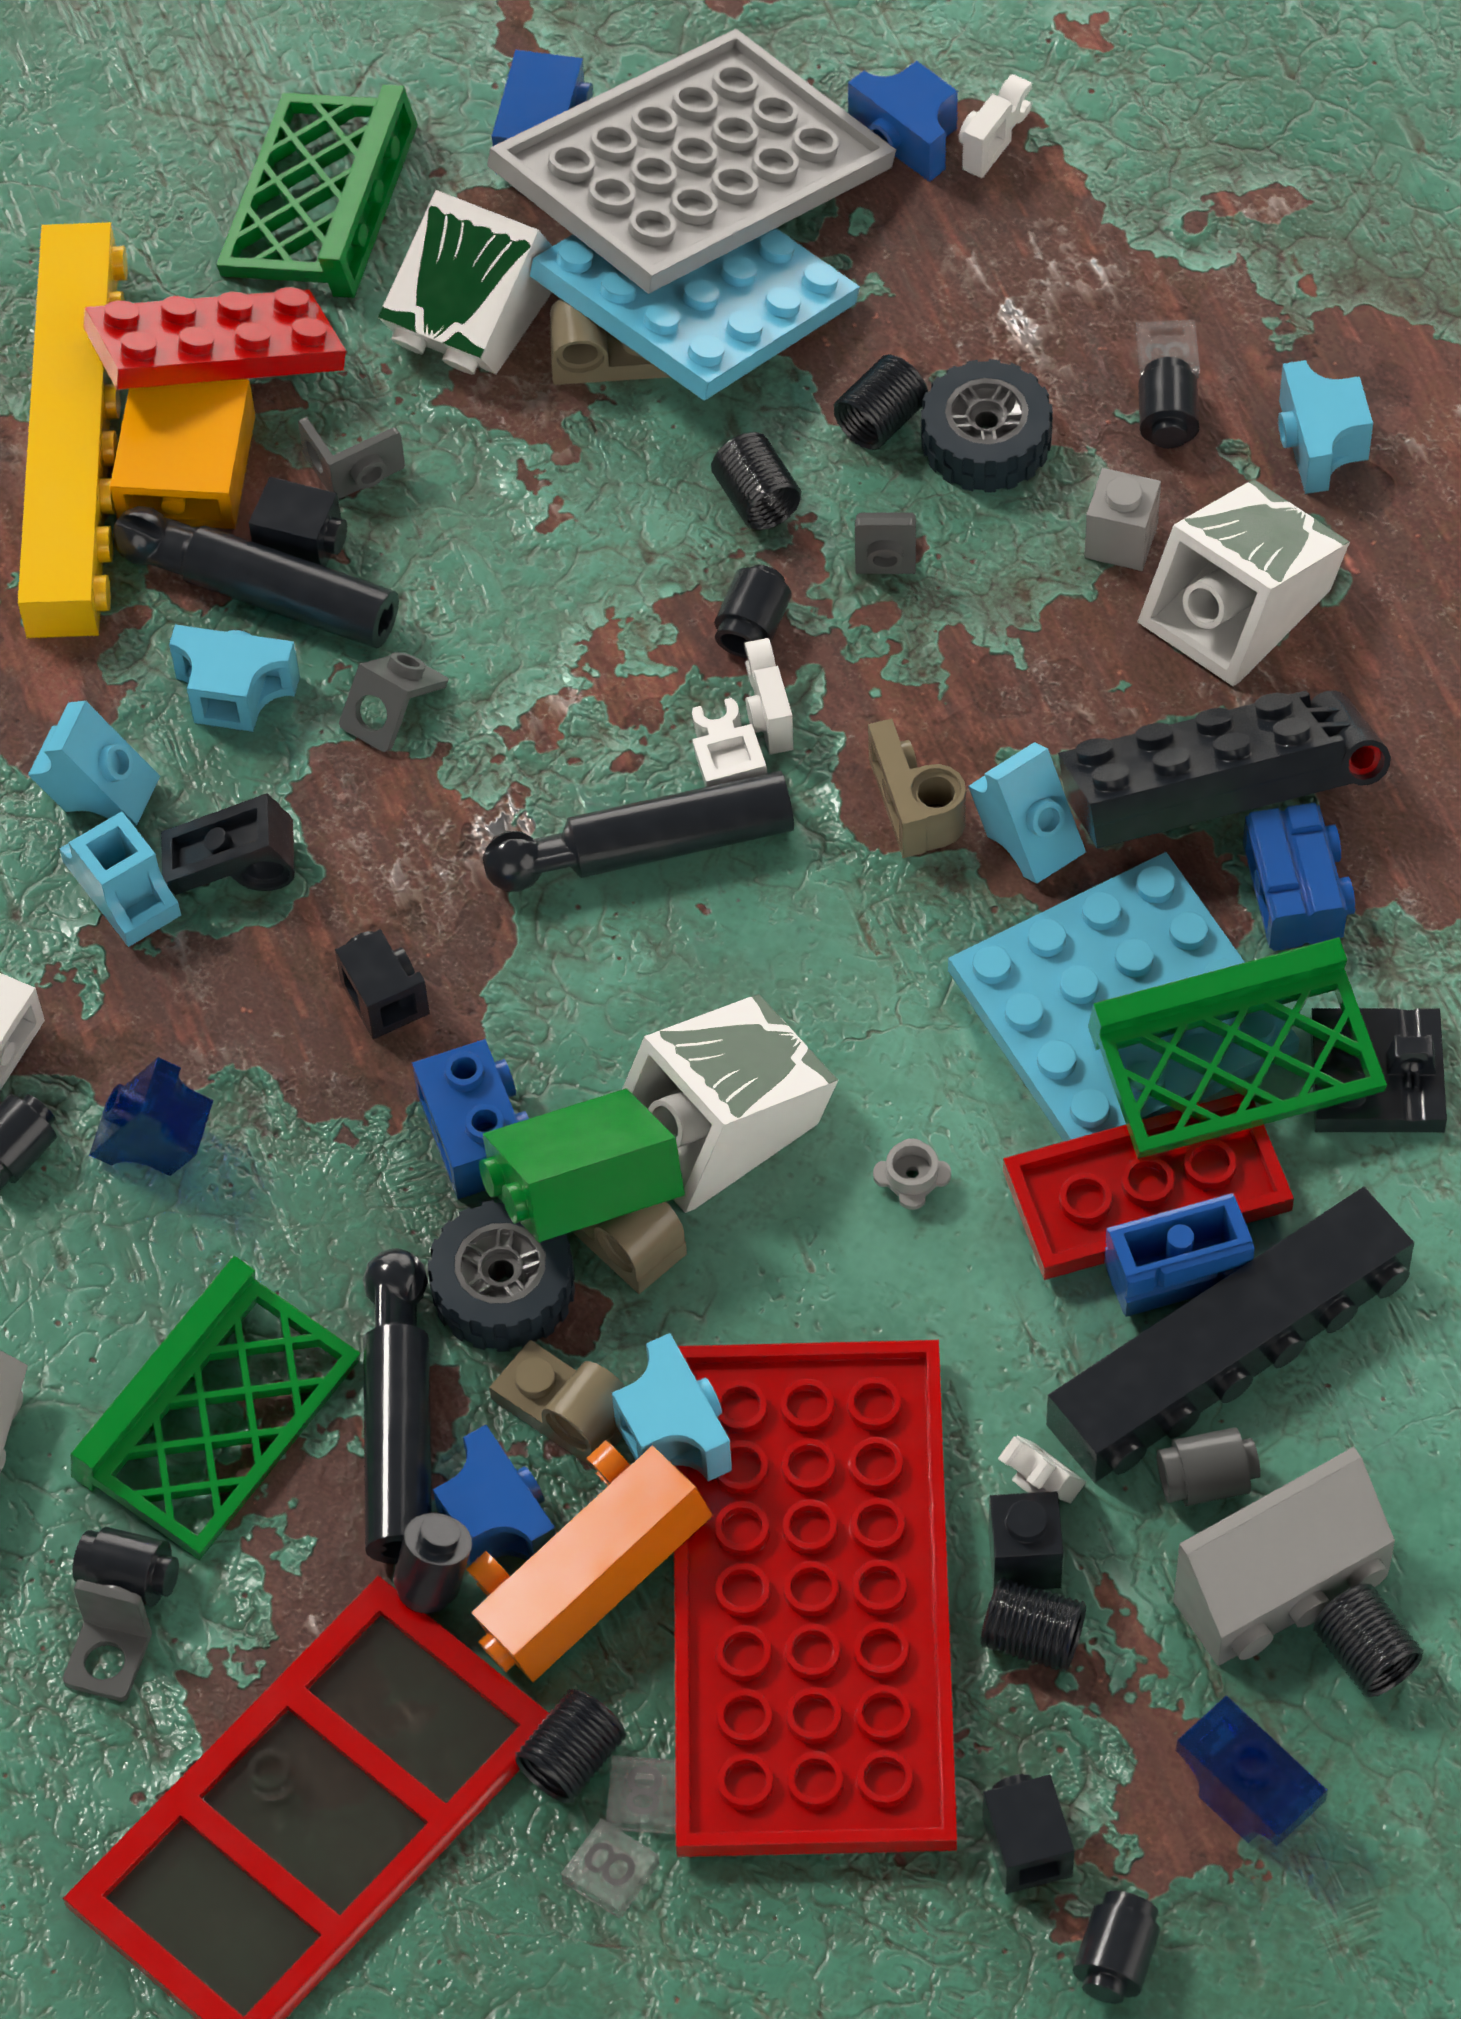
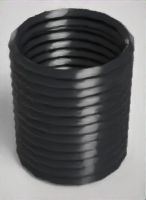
(880, 402)
(756, 481)
(1033, 1624)
(1368, 1640)
(570, 1745)

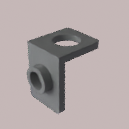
(355, 467)
(885, 543)
(394, 682)
(110, 1619)

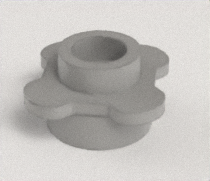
(912, 1156)

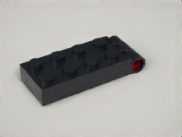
(1219, 764)

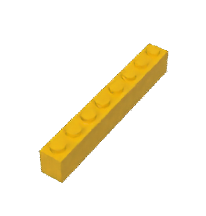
(69, 437)

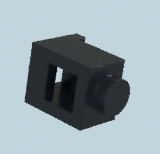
(381, 983)

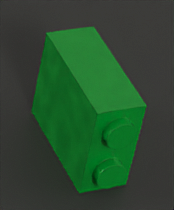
(581, 1165)

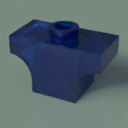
(152, 1120)
(1248, 1775)

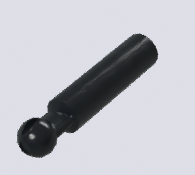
(259, 575)
(645, 832)
(395, 1404)

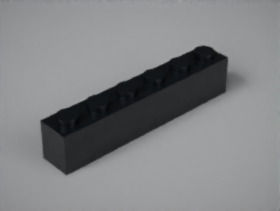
(1230, 1335)

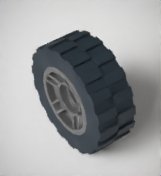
(992, 397)
(492, 1311)

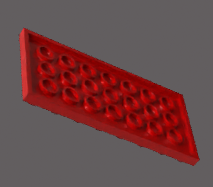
(817, 1608)

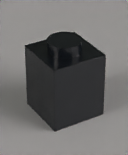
(298, 521)
(1026, 1539)
(1027, 1832)

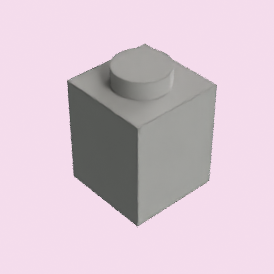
(1122, 519)

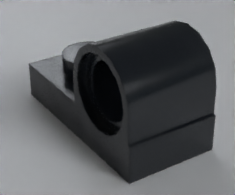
(242, 841)

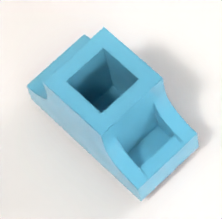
(1322, 422)
(232, 674)
(92, 767)
(1028, 813)
(122, 878)
(673, 1413)

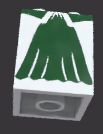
(466, 286)
(1240, 579)
(729, 1092)

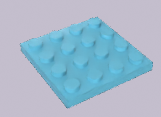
(712, 320)
(1112, 940)

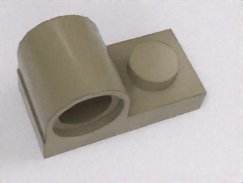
(589, 353)
(911, 790)
(638, 1244)
(560, 1402)

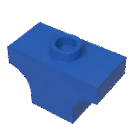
(909, 112)
(495, 1501)

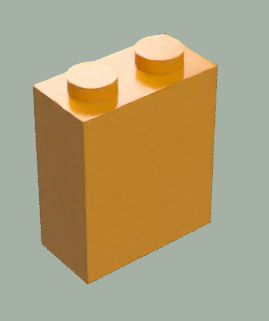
(185, 451)

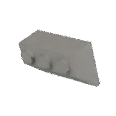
(1283, 1558)

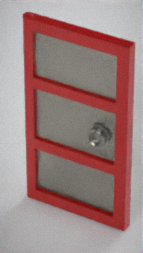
(310, 1813)

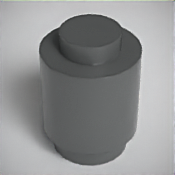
(1208, 1467)

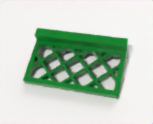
(366, 189)
(1223, 995)
(167, 1376)

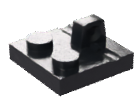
(1412, 1064)

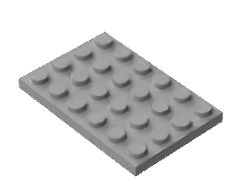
(691, 159)

